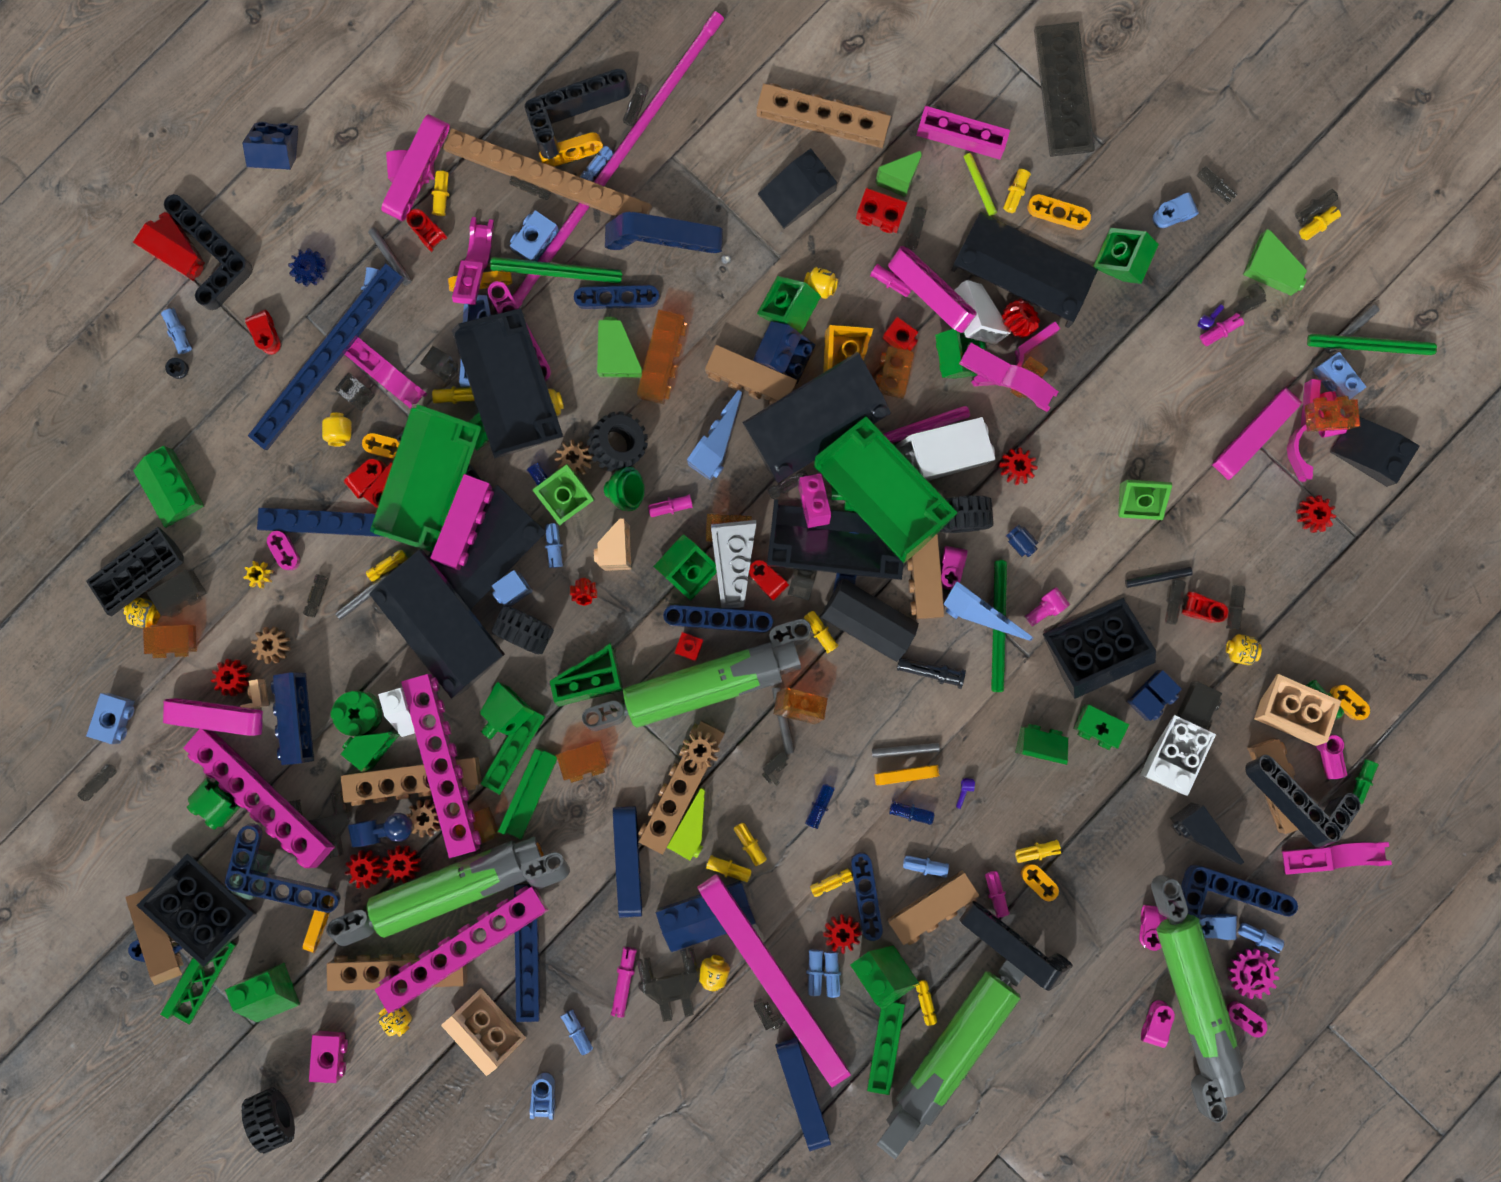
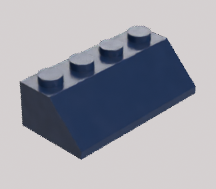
(293, 718)
(693, 920)

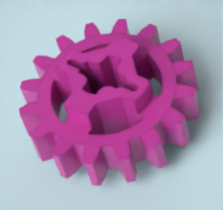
(1248, 982)

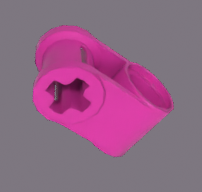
(952, 563)
(1149, 921)
(1157, 1028)

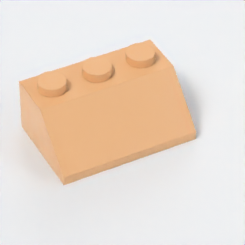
(615, 548)
(1298, 710)
(483, 1032)

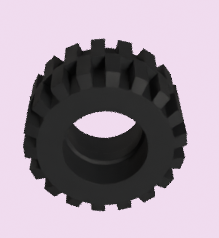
(628, 429)
(973, 514)
(522, 630)
(268, 1120)

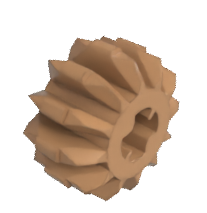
(579, 452)
(263, 645)
(706, 755)
(418, 824)

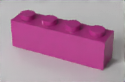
(963, 132)
(462, 522)

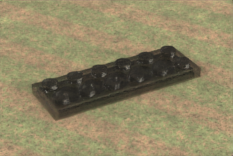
(1064, 89)

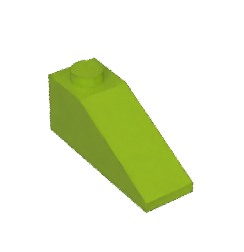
(690, 831)

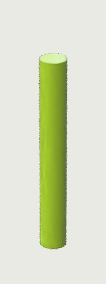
(985, 196)

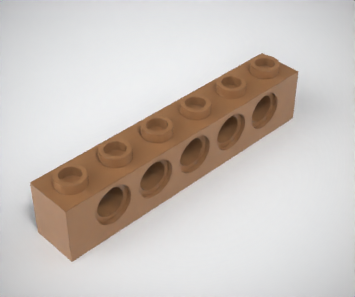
(828, 125)
(353, 783)
(659, 840)
(340, 980)

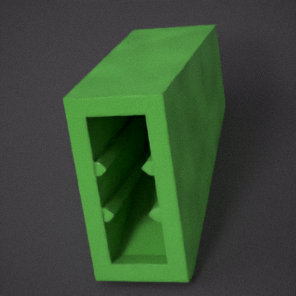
(1275, 265)
(615, 351)

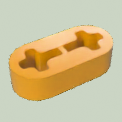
(385, 441)
(1353, 698)
(1035, 886)

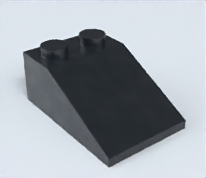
(798, 188)
(1376, 451)
(1198, 826)

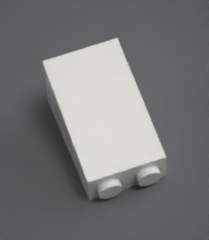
(948, 449)

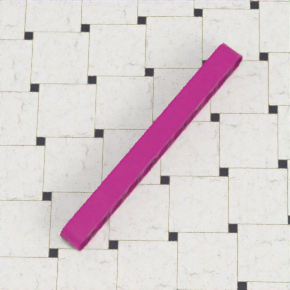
(774, 980)

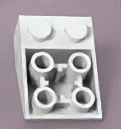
(1178, 755)

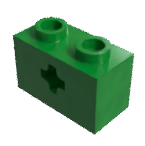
(1113, 728)

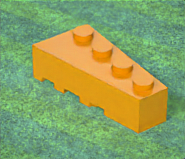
(843, 342)

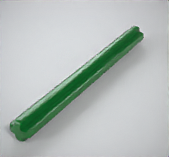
(555, 270)
(1371, 344)
(998, 642)

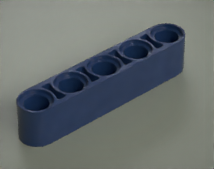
(707, 614)
(627, 861)
(803, 1094)

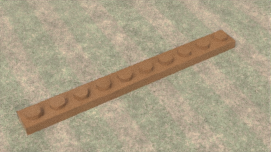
(542, 175)

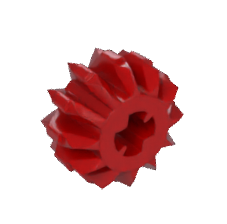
(1021, 318)
(1026, 467)
(1320, 507)
(234, 685)
(399, 855)
(357, 873)
(835, 938)

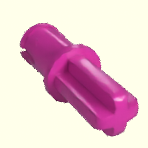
(890, 280)
(1221, 329)
(670, 506)
(997, 894)

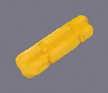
(386, 565)
(831, 882)
(926, 1003)

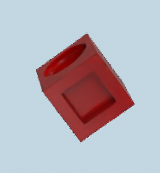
(900, 326)
(689, 646)

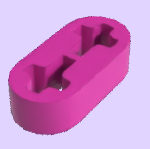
(278, 553)
(1249, 1015)

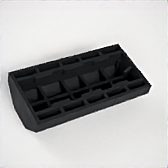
(135, 571)
(870, 620)

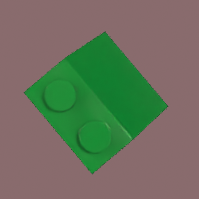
(1126, 254)
(789, 303)
(951, 348)
(686, 567)
(1043, 745)
(367, 750)

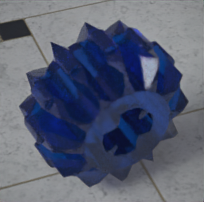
(299, 265)

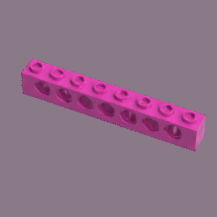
(455, 844)
(317, 845)
(394, 999)

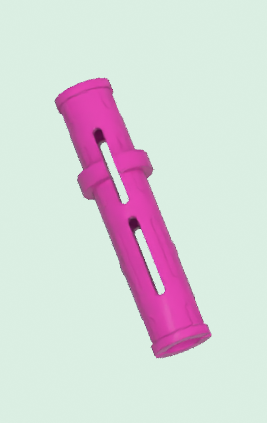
(623, 982)

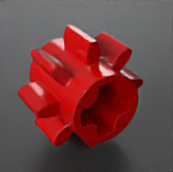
(583, 591)

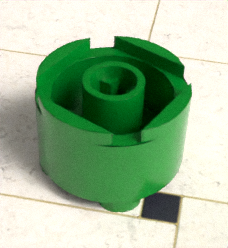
(344, 713)
(212, 804)

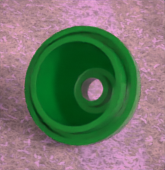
(625, 489)

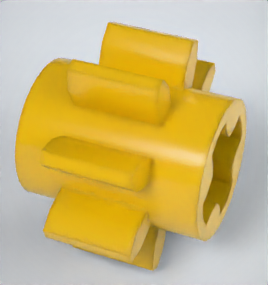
(254, 570)

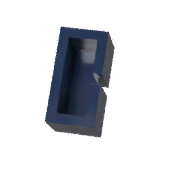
(1154, 695)

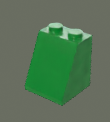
(884, 975)
(263, 994)

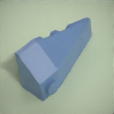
(710, 451)
(970, 607)

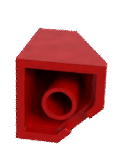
(170, 245)

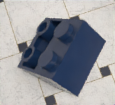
(271, 146)
(784, 350)

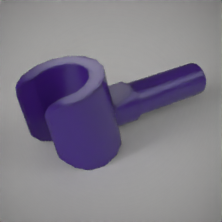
(1206, 322)
(966, 785)

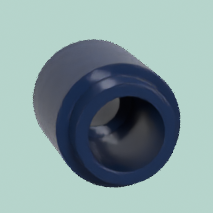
(1022, 541)

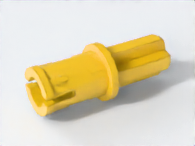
(1016, 190)
(440, 193)
(1319, 223)
(452, 395)
(821, 632)
(750, 844)
(1038, 851)
(728, 868)

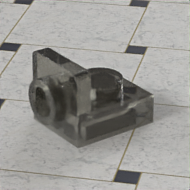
(1251, 302)
(354, 391)
(776, 763)
(764, 1012)

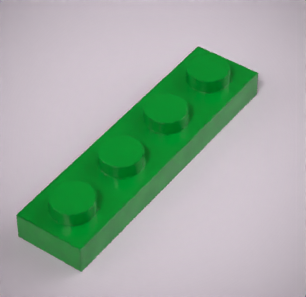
(511, 754)
(885, 1048)

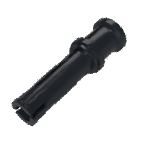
(941, 674)

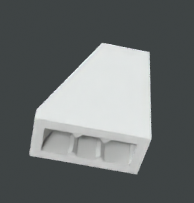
(988, 323)
(396, 711)

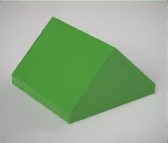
(898, 174)
(563, 494)
(1143, 499)

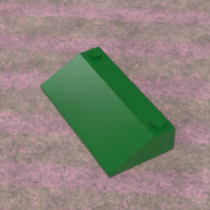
(424, 477)
(884, 489)

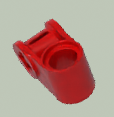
(428, 231)
(262, 329)
(363, 477)
(771, 582)
(1201, 606)

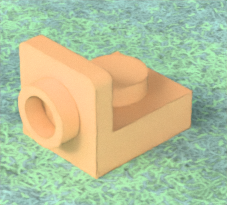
(258, 693)

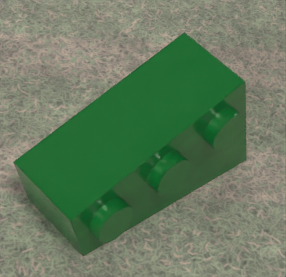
(588, 679)

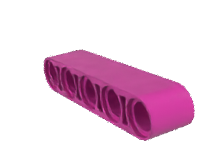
(415, 167)
(932, 289)
(508, 302)
(1257, 433)
(212, 716)

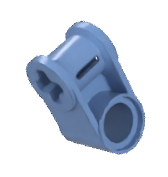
(1175, 211)
(1219, 926)
(543, 1101)

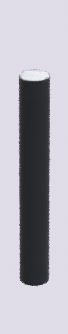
(1158, 577)

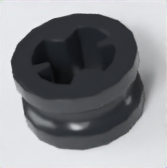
(176, 361)

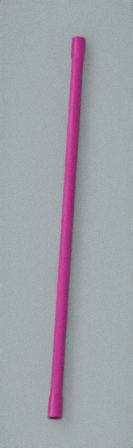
(708, 30)

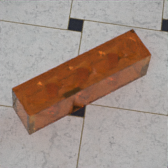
(661, 357)

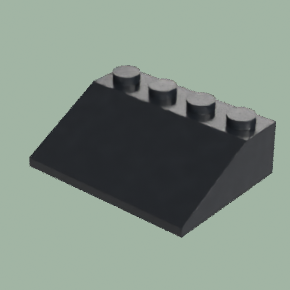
(1100, 648)
(196, 910)

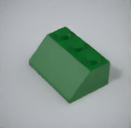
(167, 486)

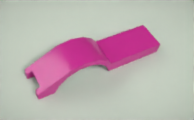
(477, 259)
(1022, 350)
(385, 373)
(1008, 375)
(1302, 469)
(1335, 857)

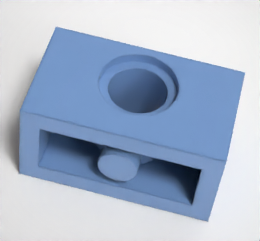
(536, 224)
(1339, 376)
(511, 588)
(100, 725)

